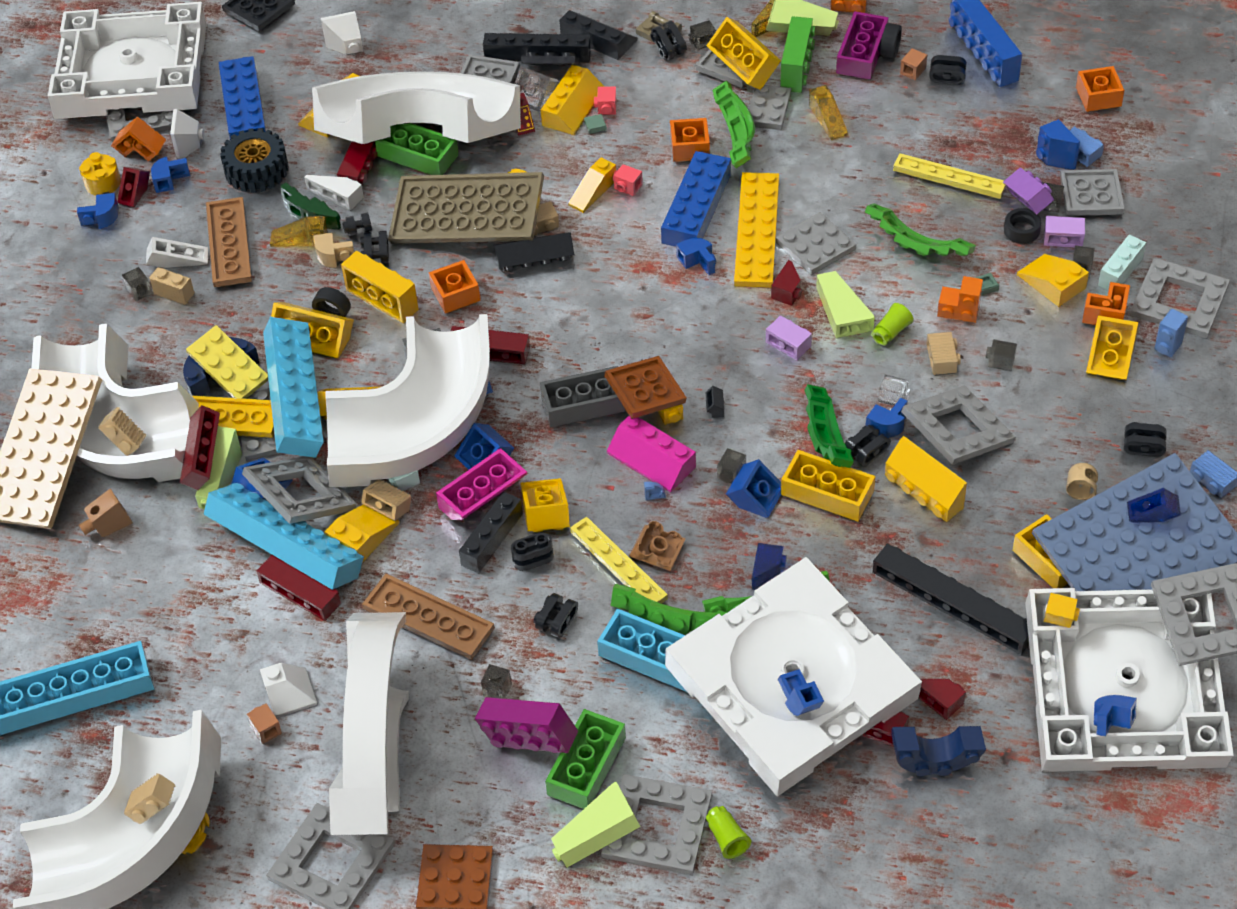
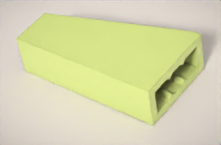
(783, 10)
(843, 307)
(225, 460)
(595, 827)

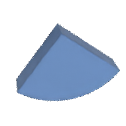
(653, 491)

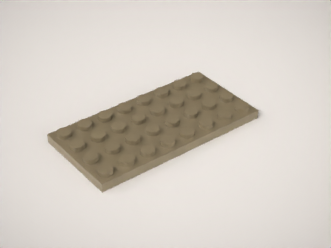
(466, 208)

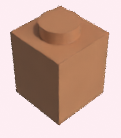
(913, 64)
(264, 723)

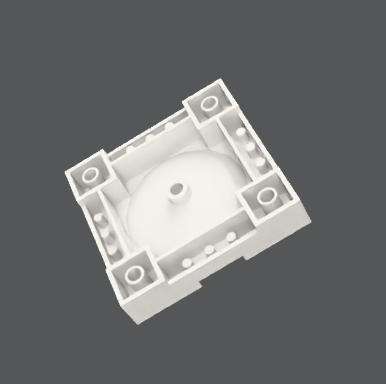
(128, 61)
(783, 628)
(1116, 634)

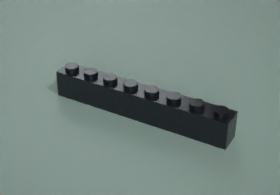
(952, 598)

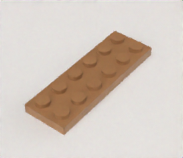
(228, 242)
(430, 616)

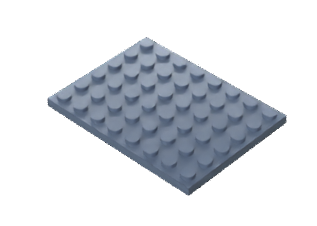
(1105, 552)

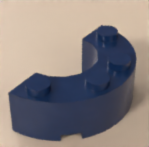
(197, 378)
(937, 754)

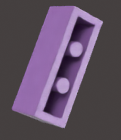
(1029, 190)

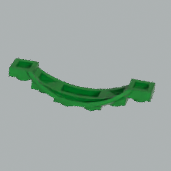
(824, 427)

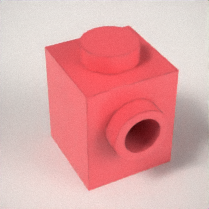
(606, 100)
(627, 180)

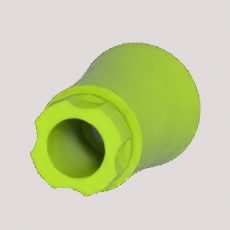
(892, 324)
(728, 833)

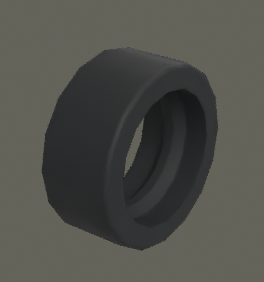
(891, 40)
(1022, 215)
(334, 297)

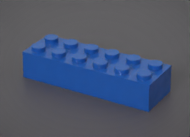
(986, 40)
(241, 95)
(696, 198)

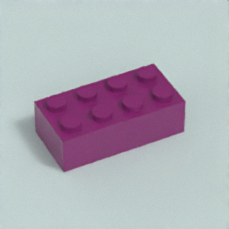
(861, 45)
(526, 725)

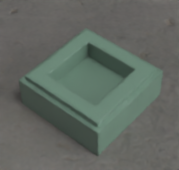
(595, 123)
(989, 284)

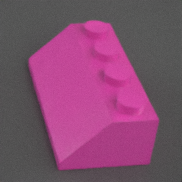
(652, 453)
(479, 485)

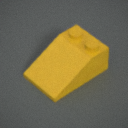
(1055, 278)
(1112, 347)
(545, 505)
(362, 529)

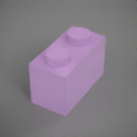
(1064, 231)
(788, 337)

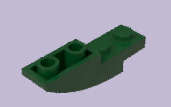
(302, 207)

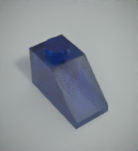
(1154, 507)
(767, 564)

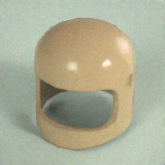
(1084, 475)

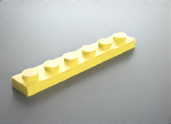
(949, 176)
(616, 560)

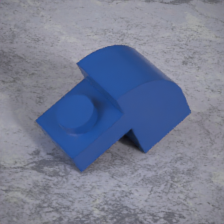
(165, 171)
(103, 213)
(694, 252)
(886, 421)
(800, 696)
(1114, 711)

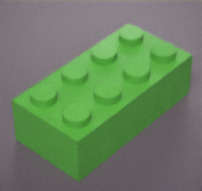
(797, 53)
(418, 148)
(583, 769)

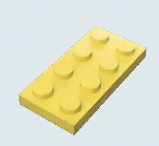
(227, 363)

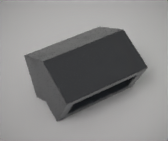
(715, 402)

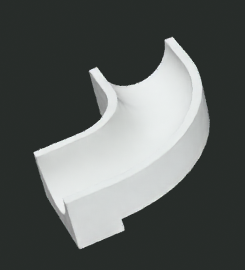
(462, 103)
(157, 410)
(414, 416)
(371, 722)
(101, 853)

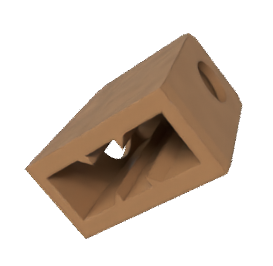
(105, 515)

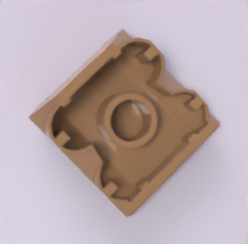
(657, 546)

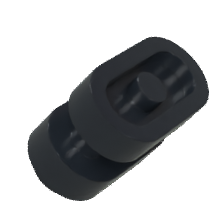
(668, 40)
(948, 69)
(350, 225)
(368, 243)
(1145, 439)
(867, 445)
(532, 551)
(555, 615)

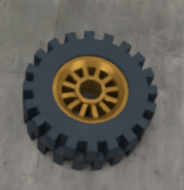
(254, 160)

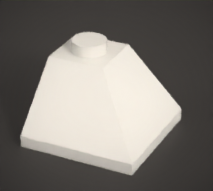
(342, 33)
(185, 134)
(287, 688)

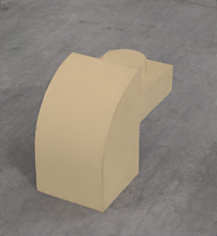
(329, 252)

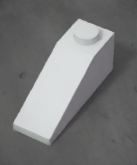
(336, 190)
(172, 253)

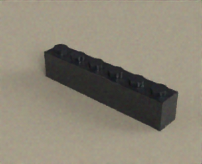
(513, 46)

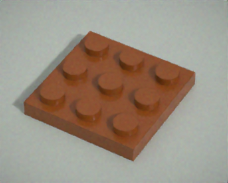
(645, 387)
(454, 877)

